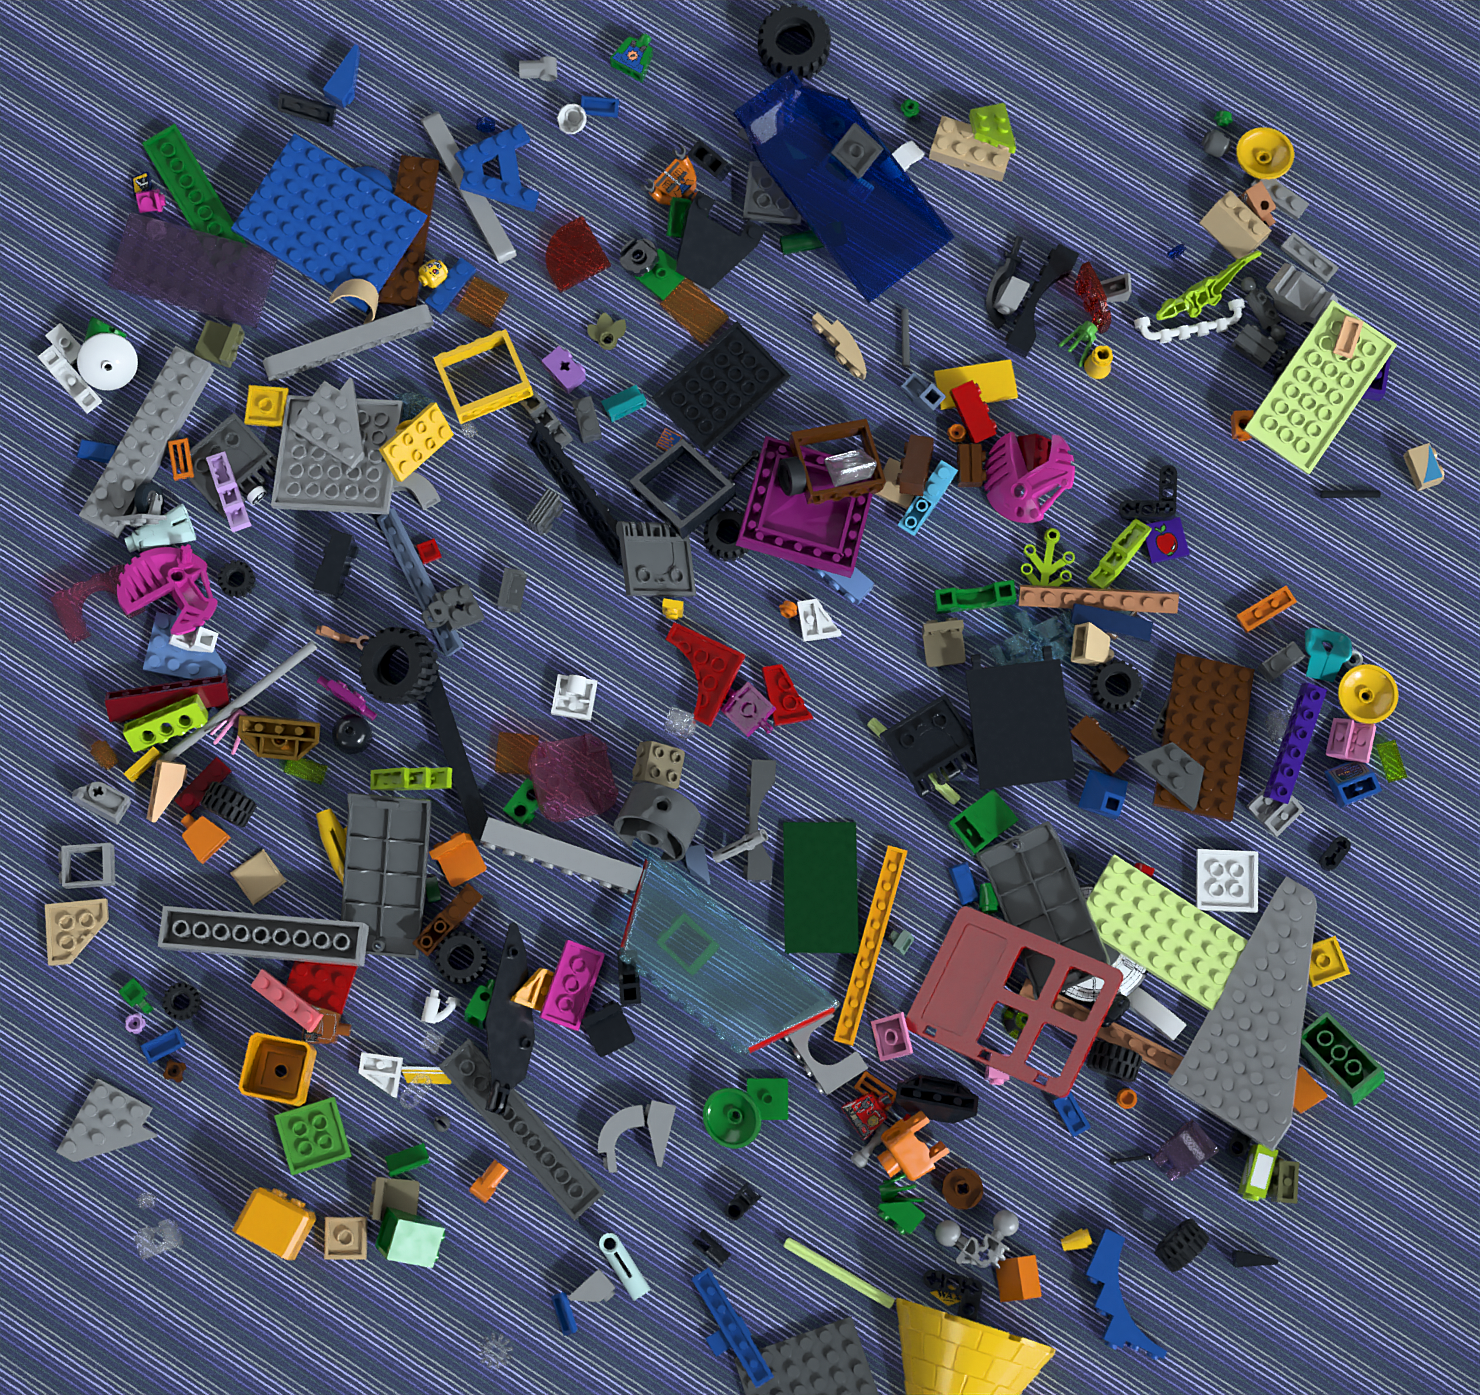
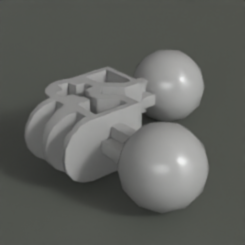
(1004, 1223)

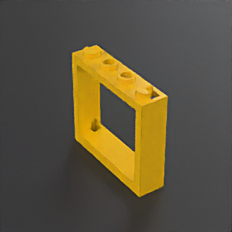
(492, 402)

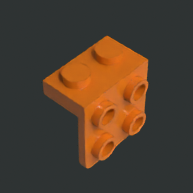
(458, 858)

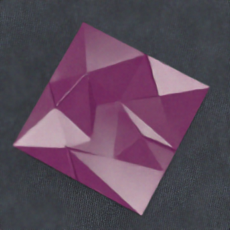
(789, 528)

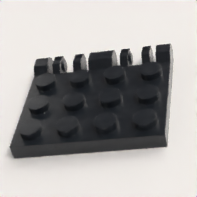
(931, 742)

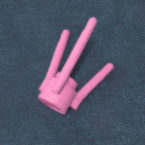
(233, 721)

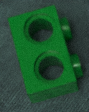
(520, 800)

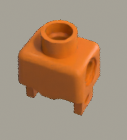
(908, 1153)

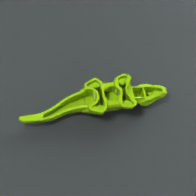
(1203, 292)

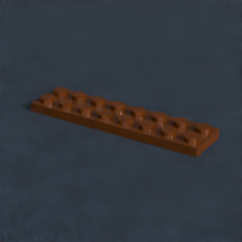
(417, 187)

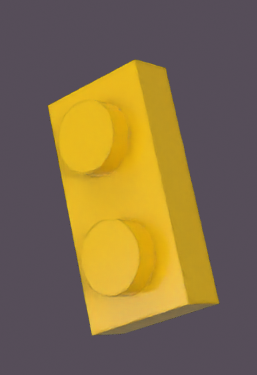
(672, 609)

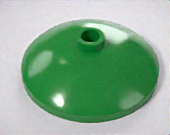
(723, 1123)

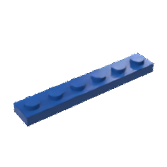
(732, 1327)

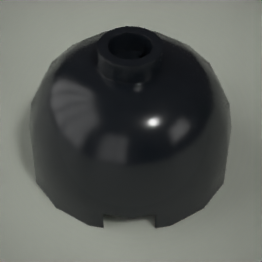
(356, 740)

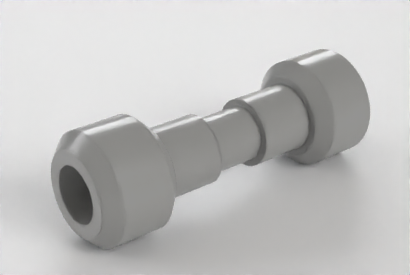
(860, 1158)

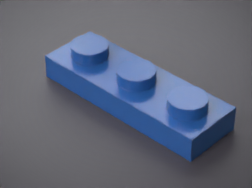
(449, 289)

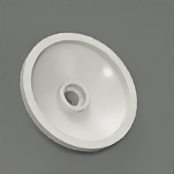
(103, 350)

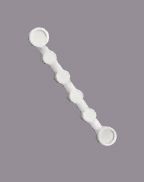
(1184, 331)

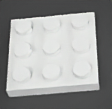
(1227, 880)

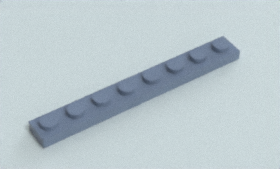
(416, 575)

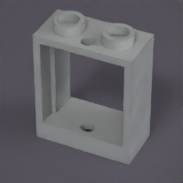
(108, 856)

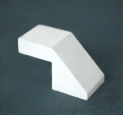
(908, 154)
(197, 640)

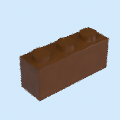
(915, 465)
(1099, 745)

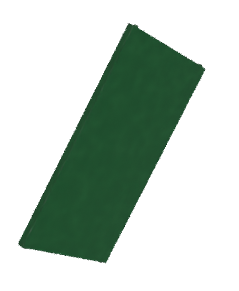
(820, 887)

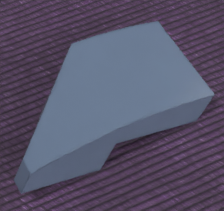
(697, 862)

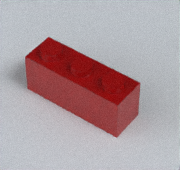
(973, 412)

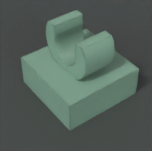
(901, 941)

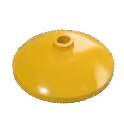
(1266, 145)
(1379, 688)

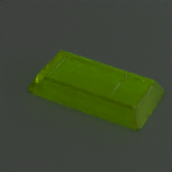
(1391, 761)
(306, 770)

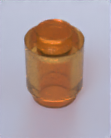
(104, 754)

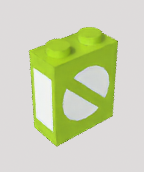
(1257, 1172)

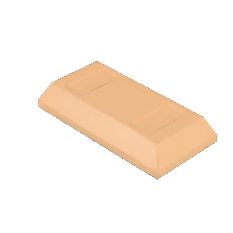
(1348, 337)

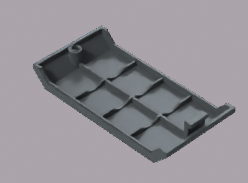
(386, 870)
(1044, 898)

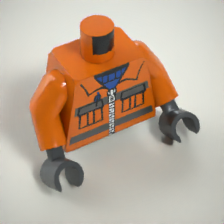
(676, 180)

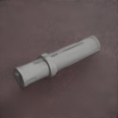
(747, 842)

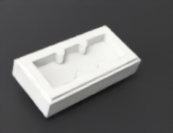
(64, 343)

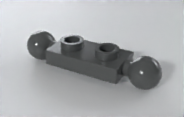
(1263, 309)

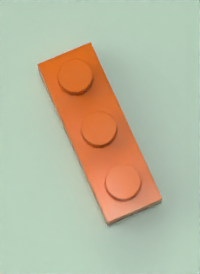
(1266, 609)

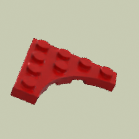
(713, 666)

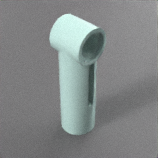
(635, 1285)

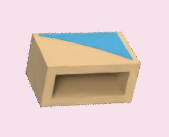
(1424, 466)

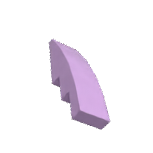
(228, 491)

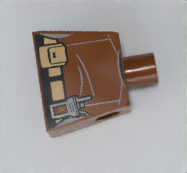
(327, 1029)

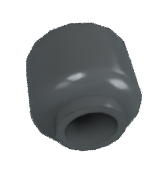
(1216, 143)

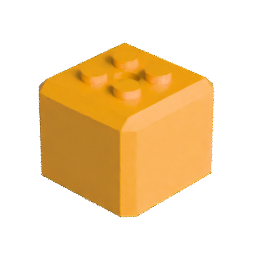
(260, 1065)
(275, 1222)

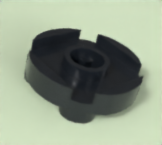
(638, 266)

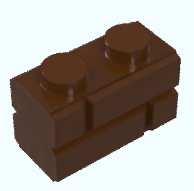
(970, 465)

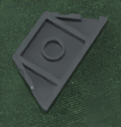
(1174, 772)

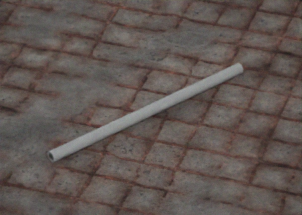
(239, 702)

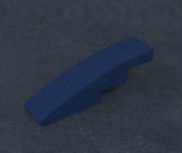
(1112, 622)

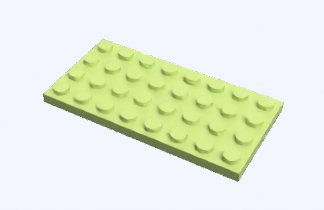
(1318, 390)
(1164, 932)

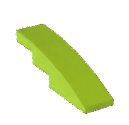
(1119, 555)
(411, 778)

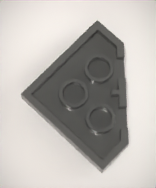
(765, 199)

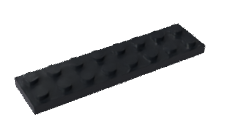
(576, 489)

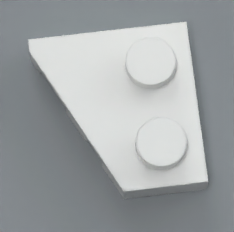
(382, 1071)

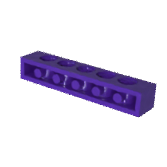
(1295, 743)

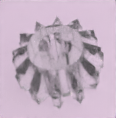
(490, 1356)

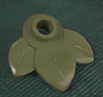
(607, 329)

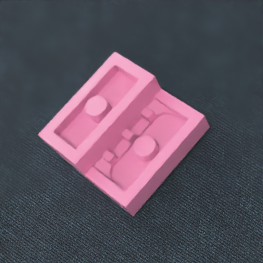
(1350, 740)

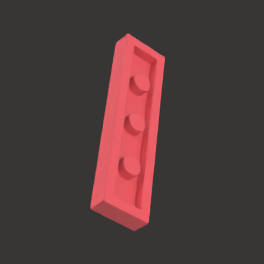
(286, 1000)

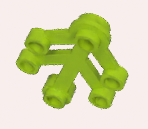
(1045, 568)

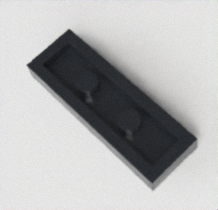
(306, 108)

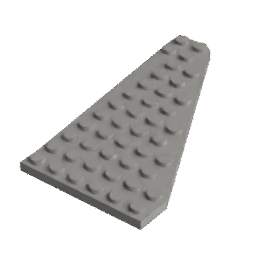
(1251, 1040)

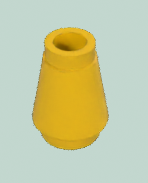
(1078, 1240)

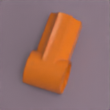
(486, 1184)

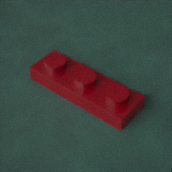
(193, 794)

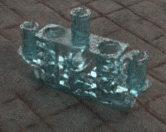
(1044, 631)

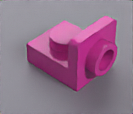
(150, 201)

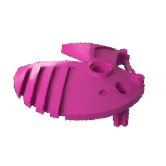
(1009, 476)
(152, 578)

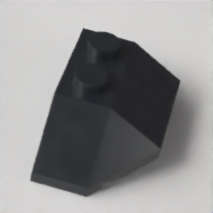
(937, 1098)

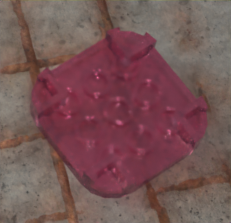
(572, 778)

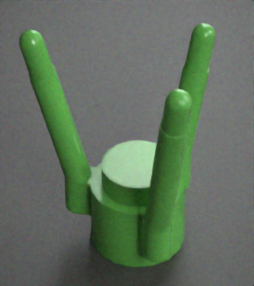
(1085, 332)

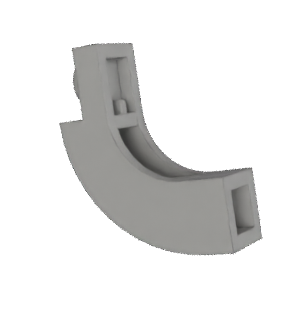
(420, 488)
(621, 1121)

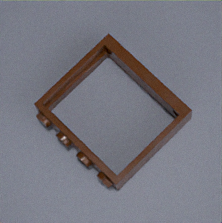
(833, 432)

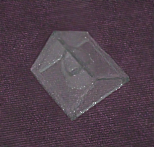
(850, 467)

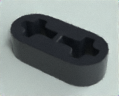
(1331, 851)

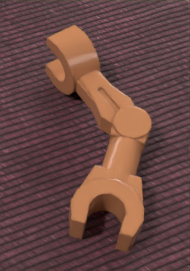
(342, 638)

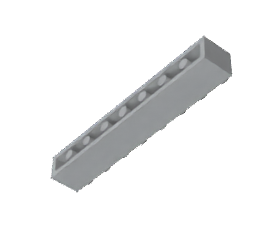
(561, 855)

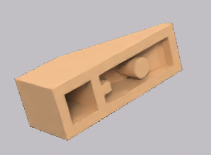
(166, 783)

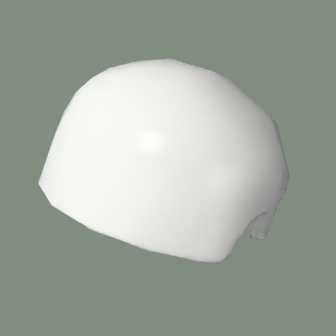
(571, 118)

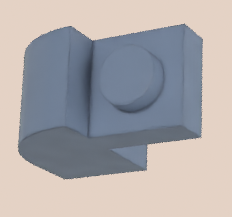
(924, 396)

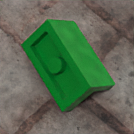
(407, 1160)

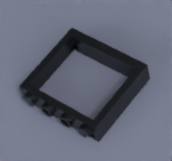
(701, 514)

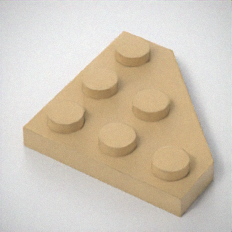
(72, 927)

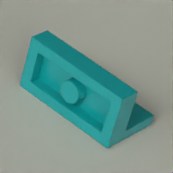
(624, 403)

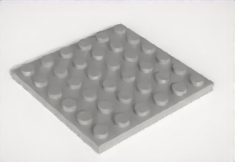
(318, 482)

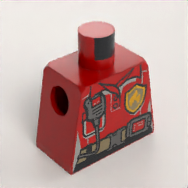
(867, 1112)

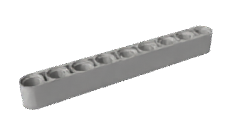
(476, 204)
(348, 342)

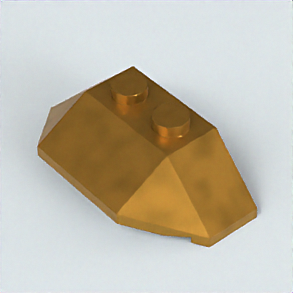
(278, 736)

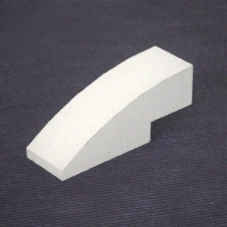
(1155, 1014)

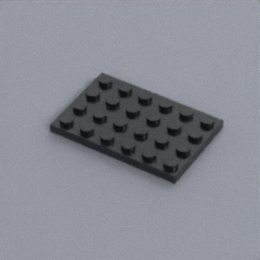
(721, 387)

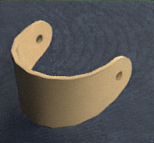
(361, 289)

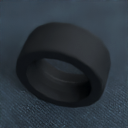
(791, 476)

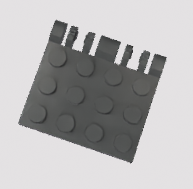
(243, 452)
(655, 560)

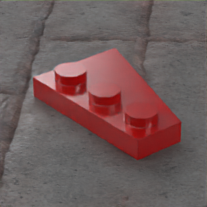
(783, 697)

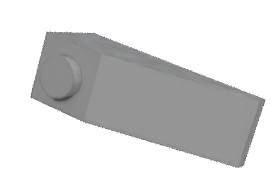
(659, 1122)

